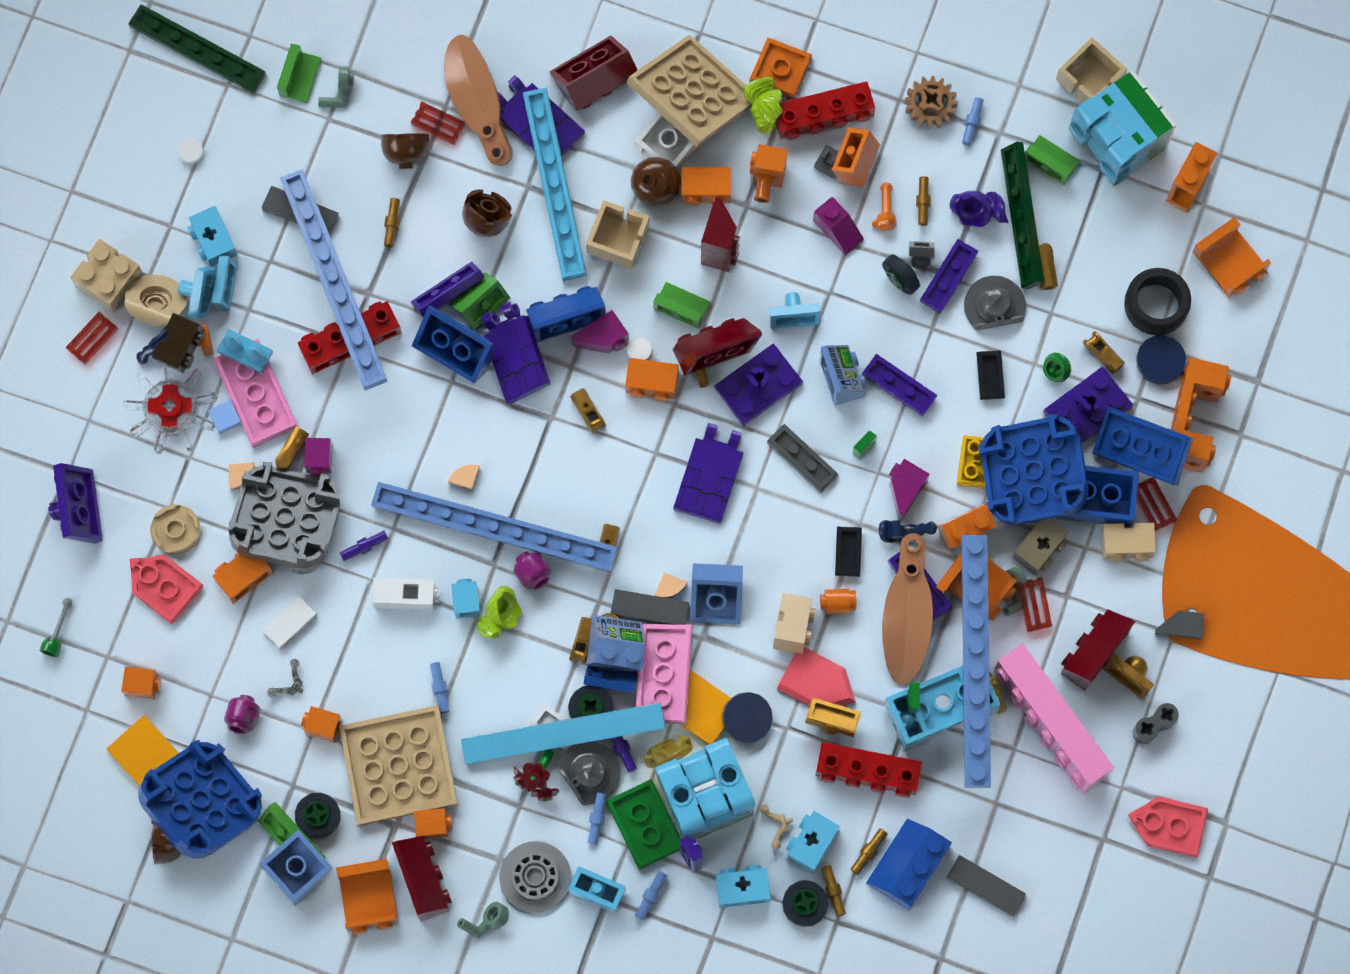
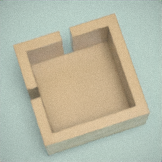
(1090, 71)
(617, 238)
(106, 275)

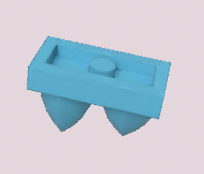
(245, 351)

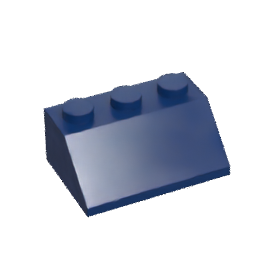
(565, 313)
(454, 345)
(1109, 498)
(909, 863)

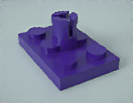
(758, 384)
(1089, 402)
(76, 503)

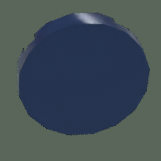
(1161, 359)
(747, 717)

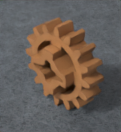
(932, 92)

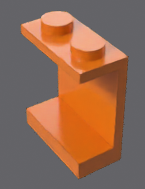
(1191, 177)
(1230, 258)
(999, 585)
(367, 896)

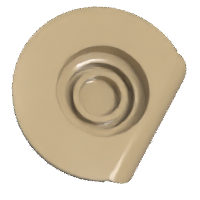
(154, 299)

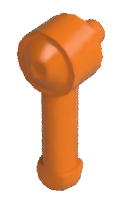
(885, 220)

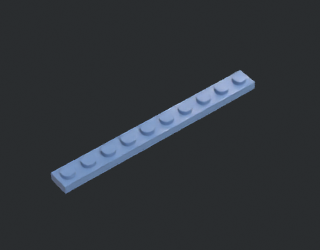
(333, 280)
(494, 527)
(975, 661)

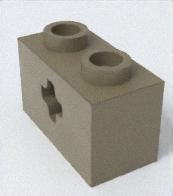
(1034, 558)

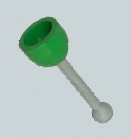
(51, 645)

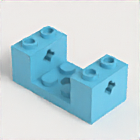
(917, 727)

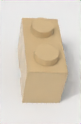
(1128, 542)
(792, 623)

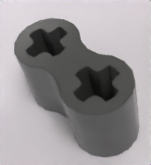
(1155, 723)

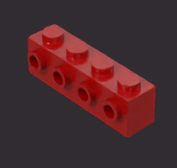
(825, 110)
(329, 347)
(868, 769)

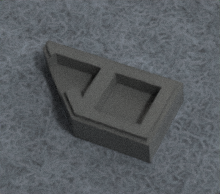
(1183, 625)

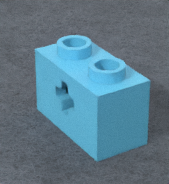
(208, 223)
(811, 856)
(597, 889)
(731, 896)

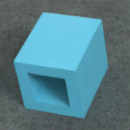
(466, 598)

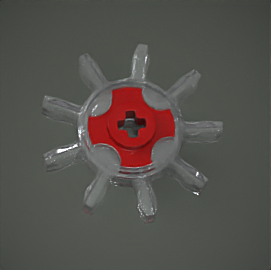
(181, 417)

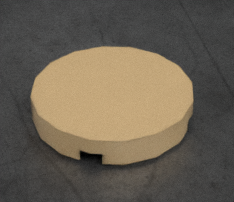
(175, 529)

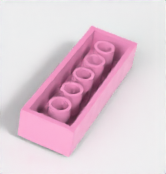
(1053, 719)

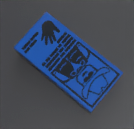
(610, 679)

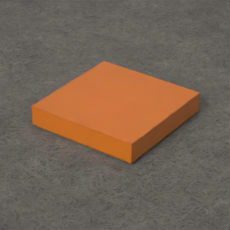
(784, 65)

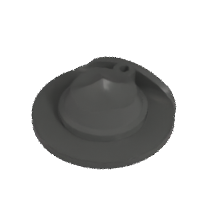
(994, 303)
(590, 770)

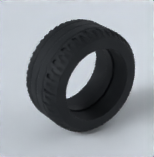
(1162, 277)

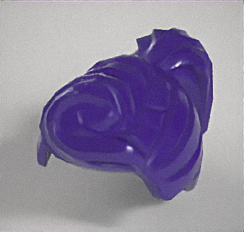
(977, 208)

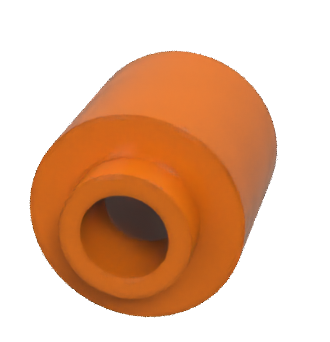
(838, 601)

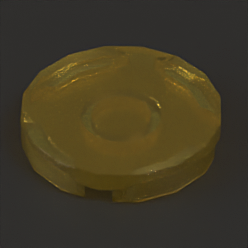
(667, 751)

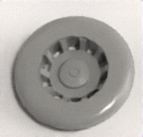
(535, 876)

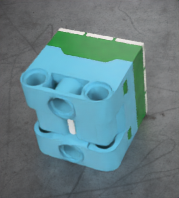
(1123, 127)
(706, 790)

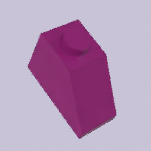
(837, 225)
(602, 335)
(906, 485)

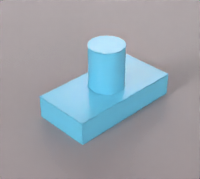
(224, 283)
(199, 291)
(794, 313)

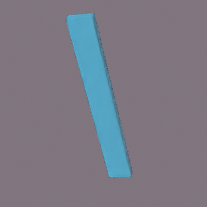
(554, 184)
(563, 733)

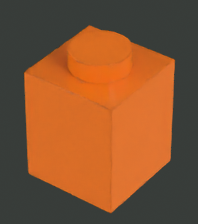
(140, 683)
(321, 724)
(432, 823)

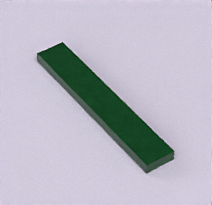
(197, 48)
(1022, 215)

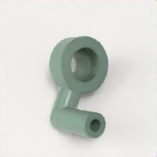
(345, 79)
(1016, 605)
(494, 917)

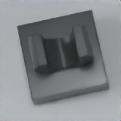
(826, 161)
(921, 250)

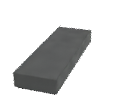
(278, 204)
(802, 458)
(649, 608)
(986, 885)

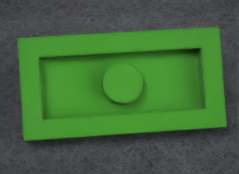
(298, 74)
(1051, 159)
(479, 300)
(681, 304)

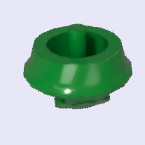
(1057, 367)

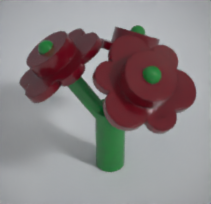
(536, 776)

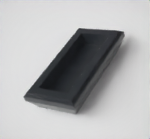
(990, 375)
(848, 551)

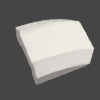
(663, 141)

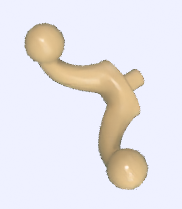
(776, 844)

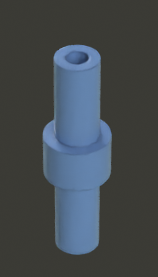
(972, 121)
(439, 687)
(597, 818)
(650, 895)

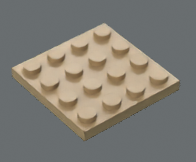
(691, 90)
(398, 765)

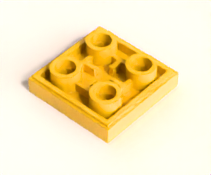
(970, 465)

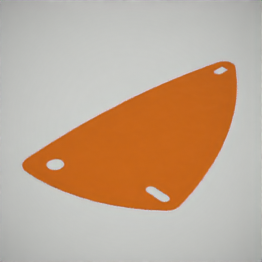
(1260, 588)

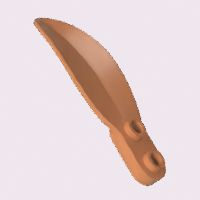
(476, 96)
(907, 614)

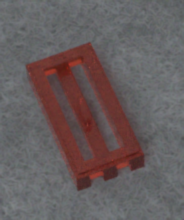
(441, 114)
(85, 331)
(1163, 523)
(1030, 585)

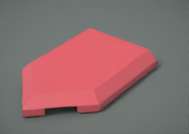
(163, 585)
(816, 677)
(1171, 825)

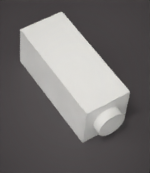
(405, 593)

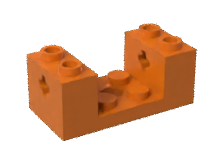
(1206, 382)

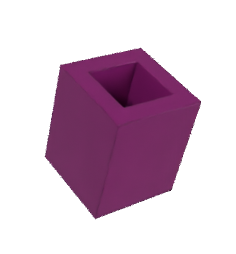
(318, 456)

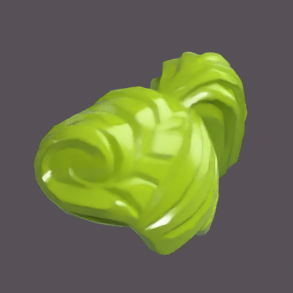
(764, 103)
(500, 614)

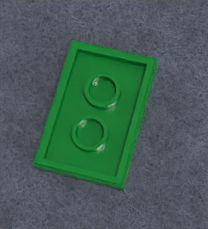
(644, 824)

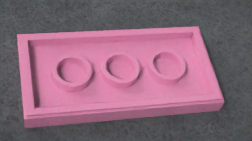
(256, 400)
(666, 670)

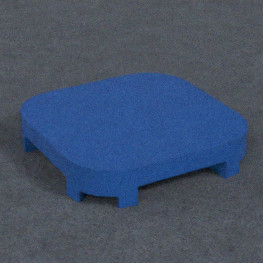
(1034, 470)
(199, 800)

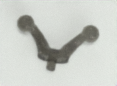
(272, 692)

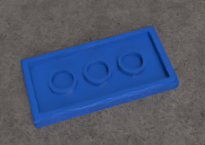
(1142, 446)

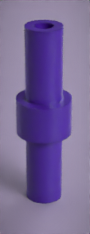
(364, 545)
(623, 749)

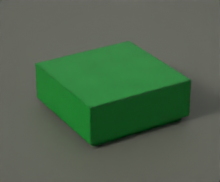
(864, 444)
(914, 697)

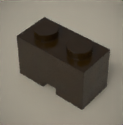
(179, 344)

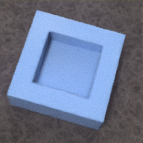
(224, 417)

